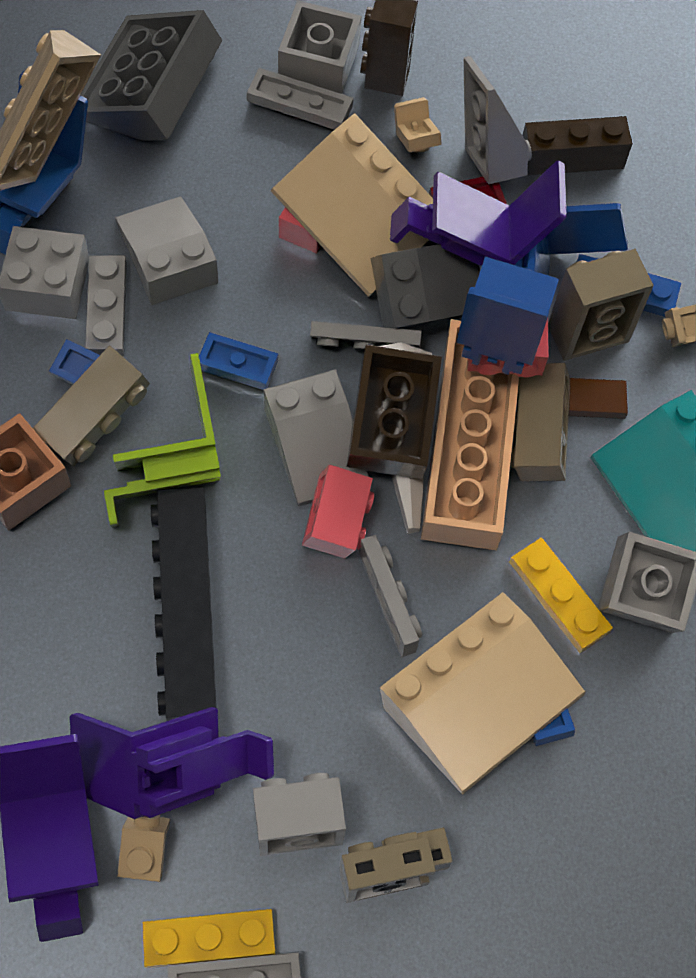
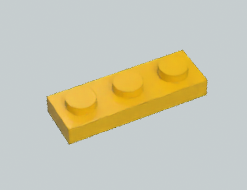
(560, 595)
(208, 938)

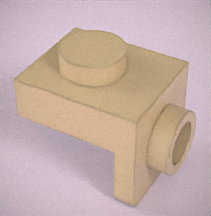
(414, 125)
(680, 325)
(143, 848)

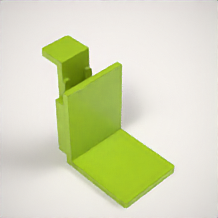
(171, 464)

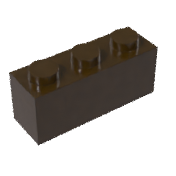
(388, 45)
(579, 144)

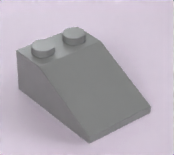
(490, 131)
(168, 250)
(310, 429)

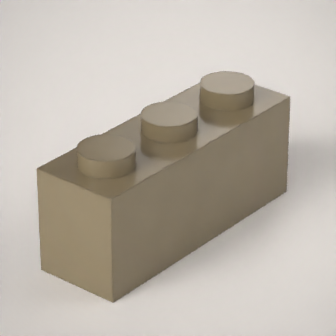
(92, 406)
(542, 425)

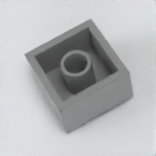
(319, 46)
(44, 272)
(650, 583)
(299, 814)

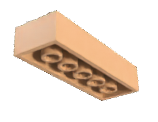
(470, 453)

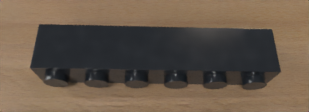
(185, 601)

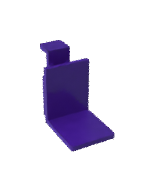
(481, 225)
(166, 762)
(47, 831)

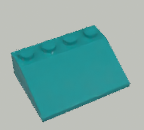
(655, 471)

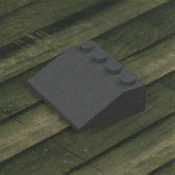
(150, 73)

